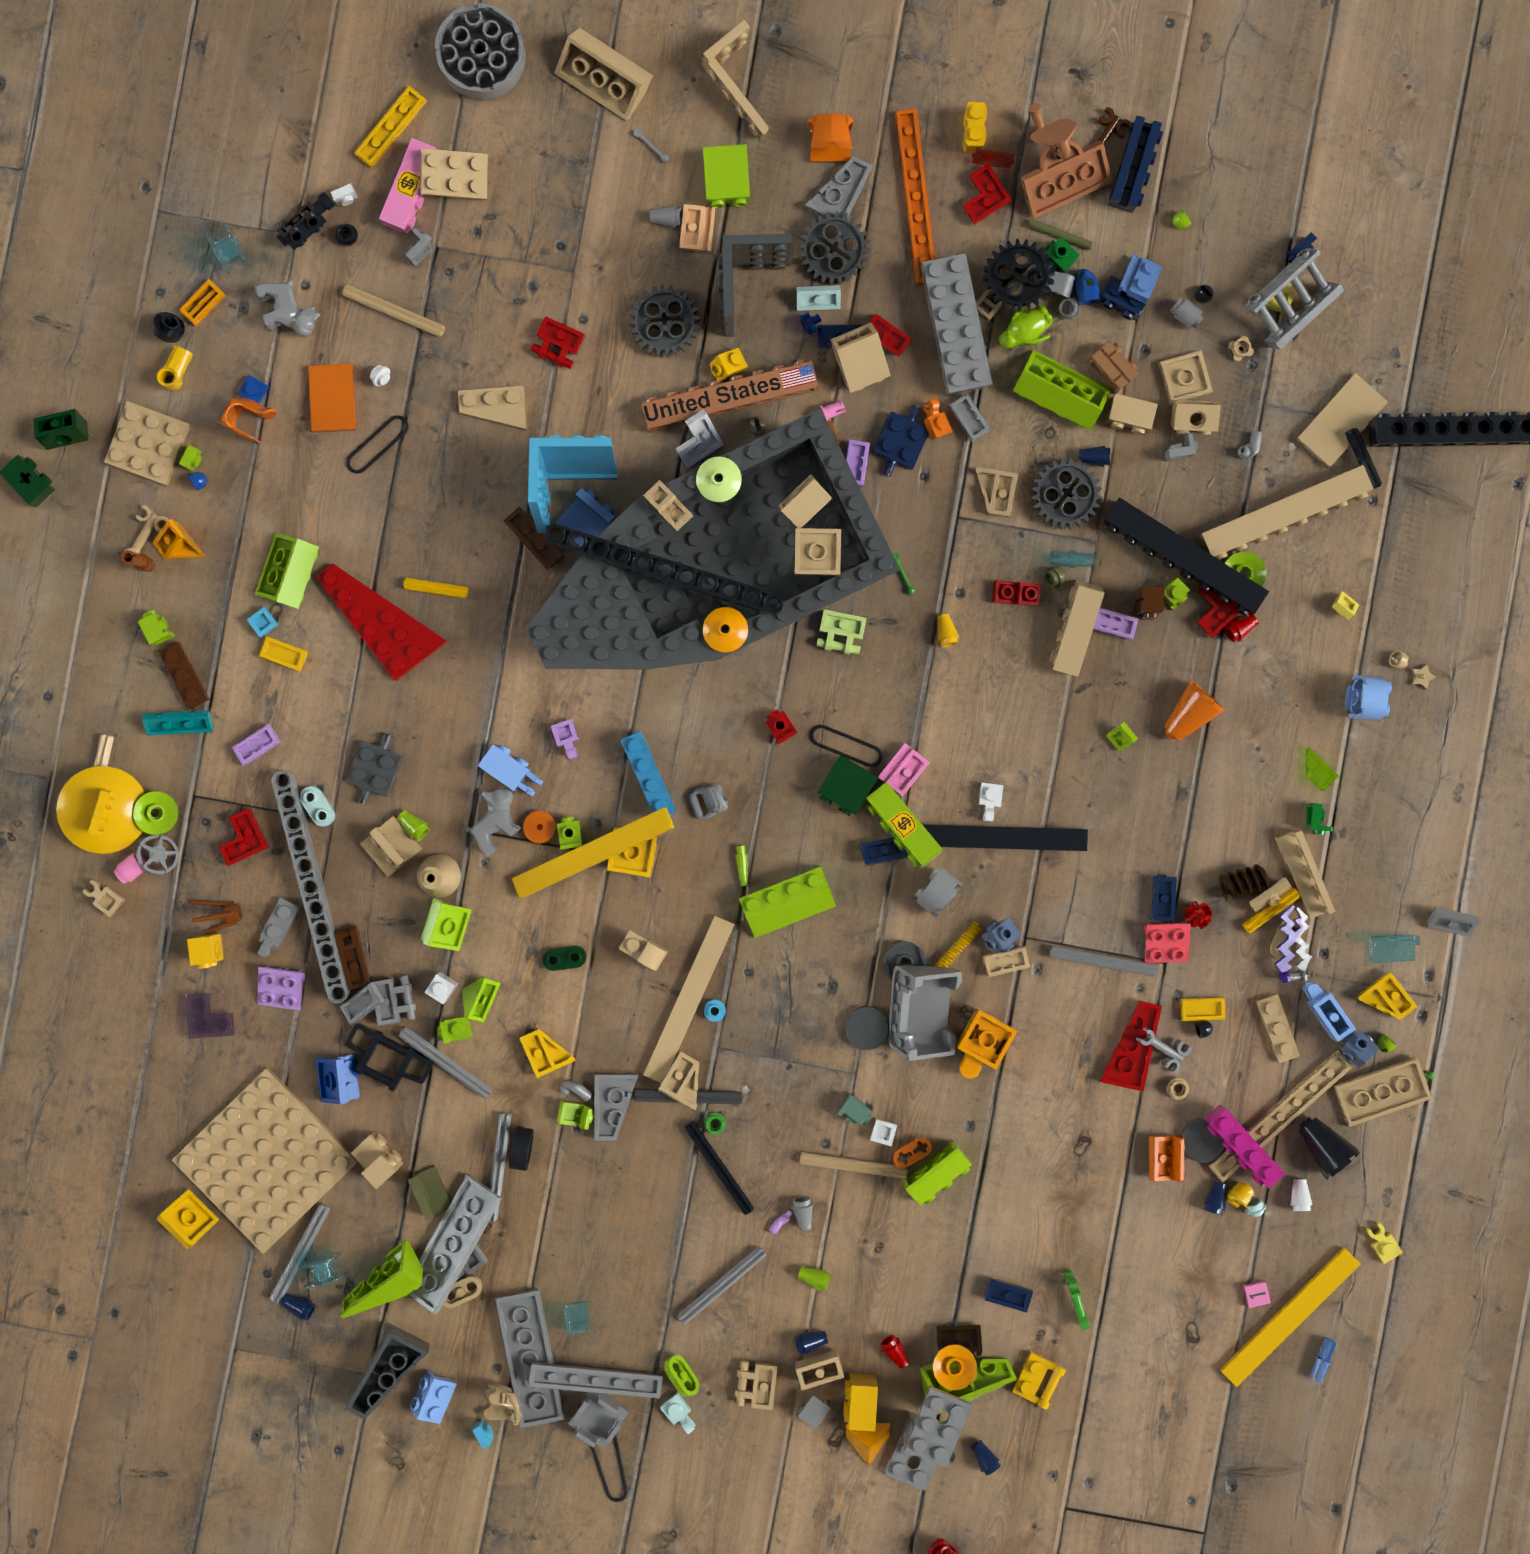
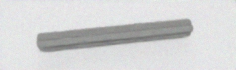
(1102, 961)
(445, 1062)
(500, 1157)
(299, 1253)
(721, 1285)

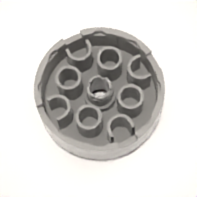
(483, 74)

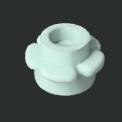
(1255, 1207)

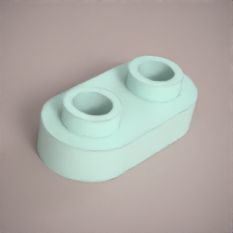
(318, 805)

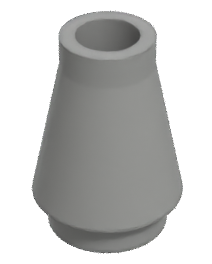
(667, 216)
(802, 1208)

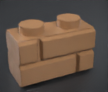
(1113, 366)

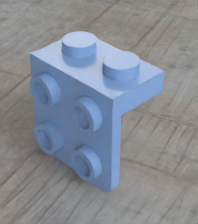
(587, 515)

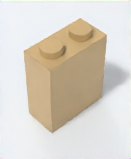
(860, 357)

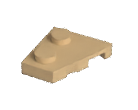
(998, 490)
(682, 1081)

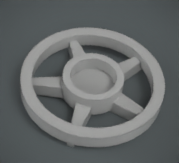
(157, 854)

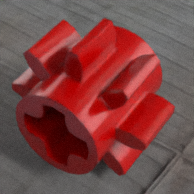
(1198, 915)

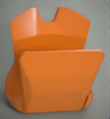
(830, 137)
(236, 406)

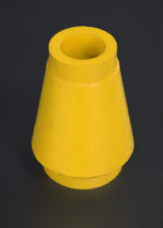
(946, 631)

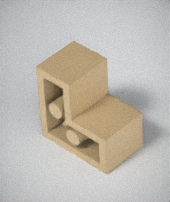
(377, 1159)

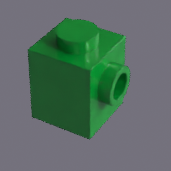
(1061, 255)

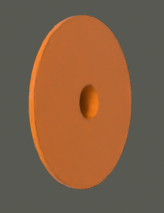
(539, 827)

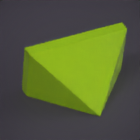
(479, 998)

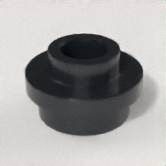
(344, 228)

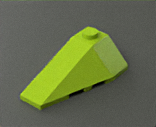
(391, 1281)

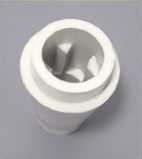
(1300, 1196)

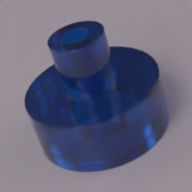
(809, 322)

